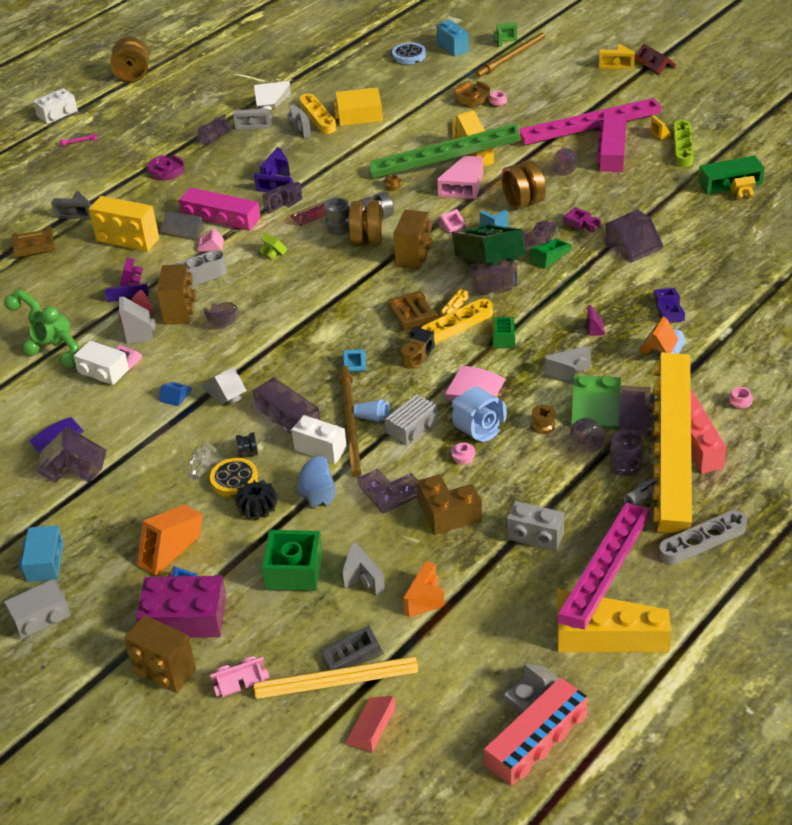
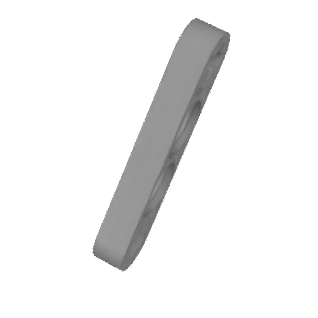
(706, 541)

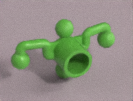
(45, 327)

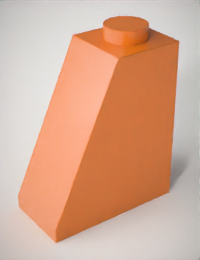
(167, 537)

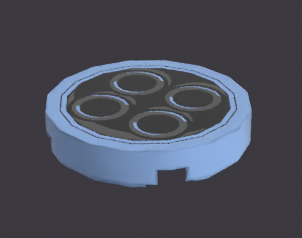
(408, 53)

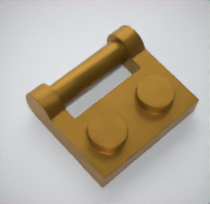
(33, 242)
(408, 314)

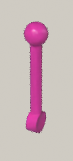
(92, 137)

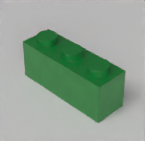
(720, 175)

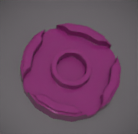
(165, 167)

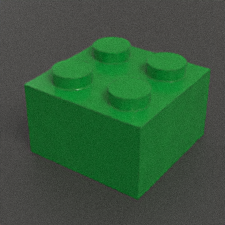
(292, 560)

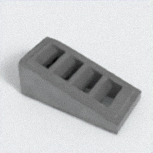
(354, 640)

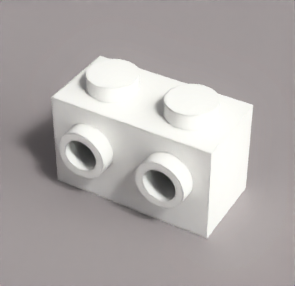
(55, 106)
(101, 362)
(319, 439)

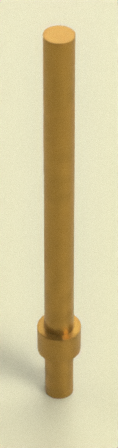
(490, 66)

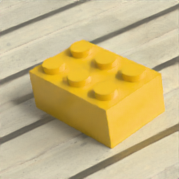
(124, 223)

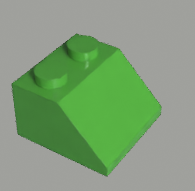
(597, 399)

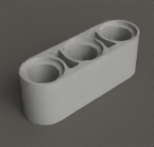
(206, 266)

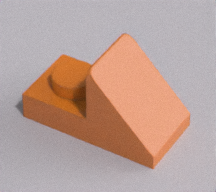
(660, 338)
(423, 592)

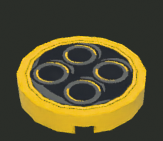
(231, 474)

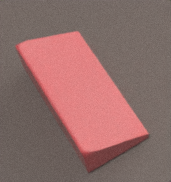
(372, 723)

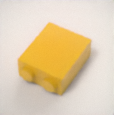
(358, 106)

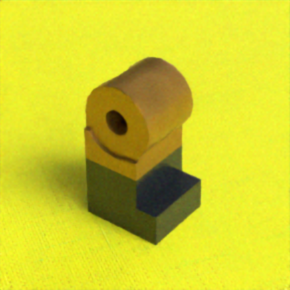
(418, 348)

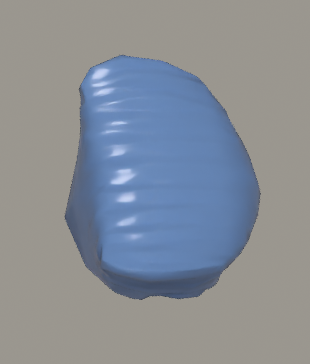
(316, 482)

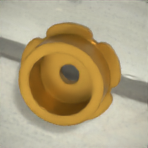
(392, 182)

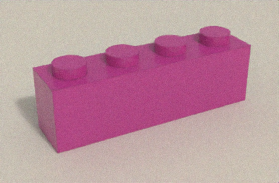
(612, 143)
(220, 208)

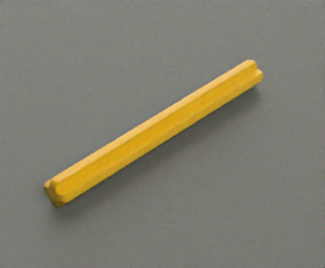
(335, 677)

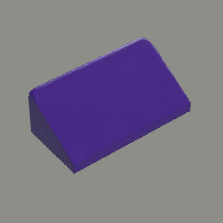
(268, 182)
(127, 291)

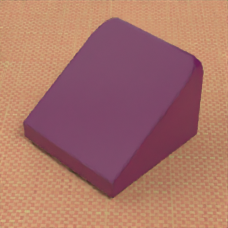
(594, 323)

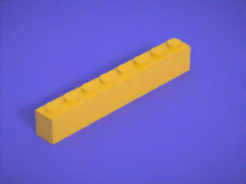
(673, 443)

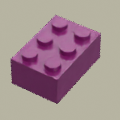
(185, 603)

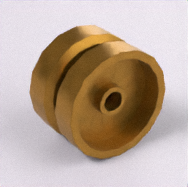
(129, 59)
(523, 184)
(363, 223)

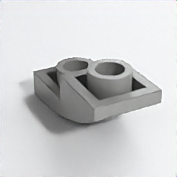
(299, 120)

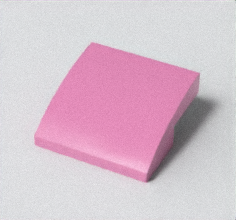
(469, 377)

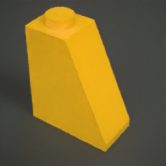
(469, 124)

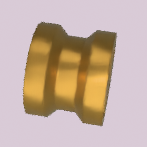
(543, 419)

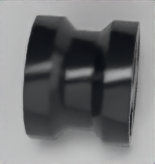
(246, 445)

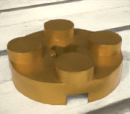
(472, 94)

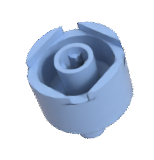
(478, 413)

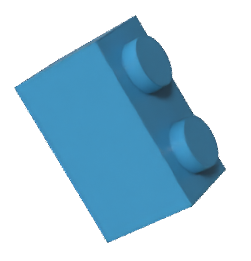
(452, 37)
(41, 553)

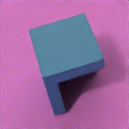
(499, 219)

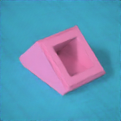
(451, 221)
(210, 241)
(131, 355)

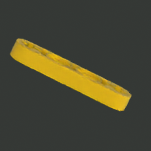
(317, 113)
(477, 311)

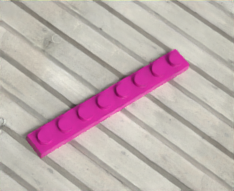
(587, 121)
(603, 567)

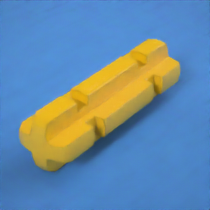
(455, 302)

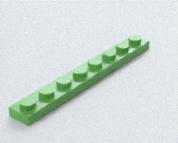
(445, 150)

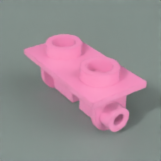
(228, 678)

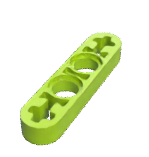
(683, 143)

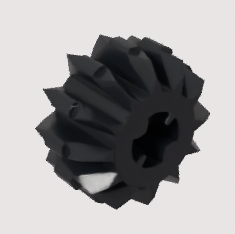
(256, 499)

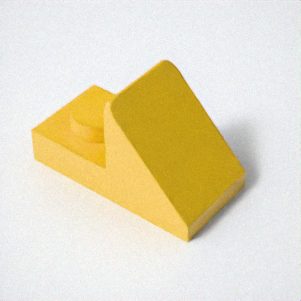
(616, 59)

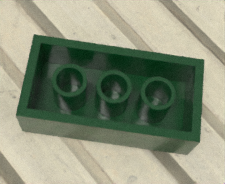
(489, 244)

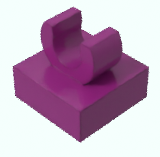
(130, 271)

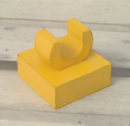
(743, 185)

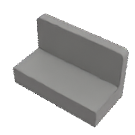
(252, 119)

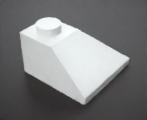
(271, 94)

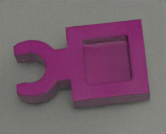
(579, 218)

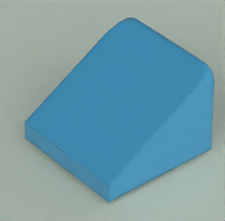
(355, 360)

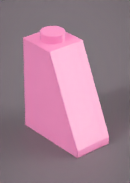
(462, 179)

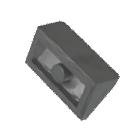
(182, 225)

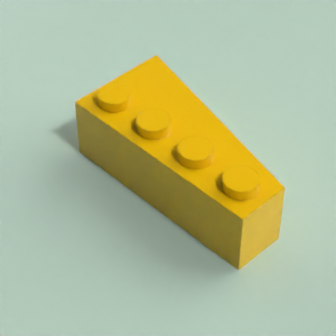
(616, 628)

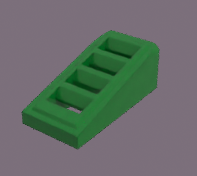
(546, 254)
(503, 332)

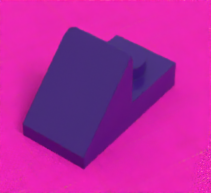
(275, 164)

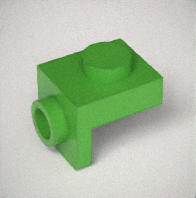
(505, 32)

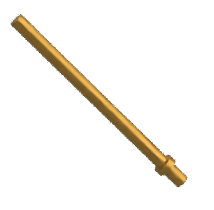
(346, 380)

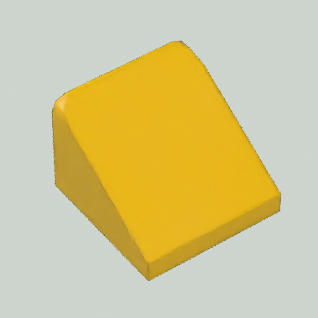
(659, 129)

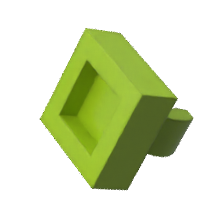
(272, 245)

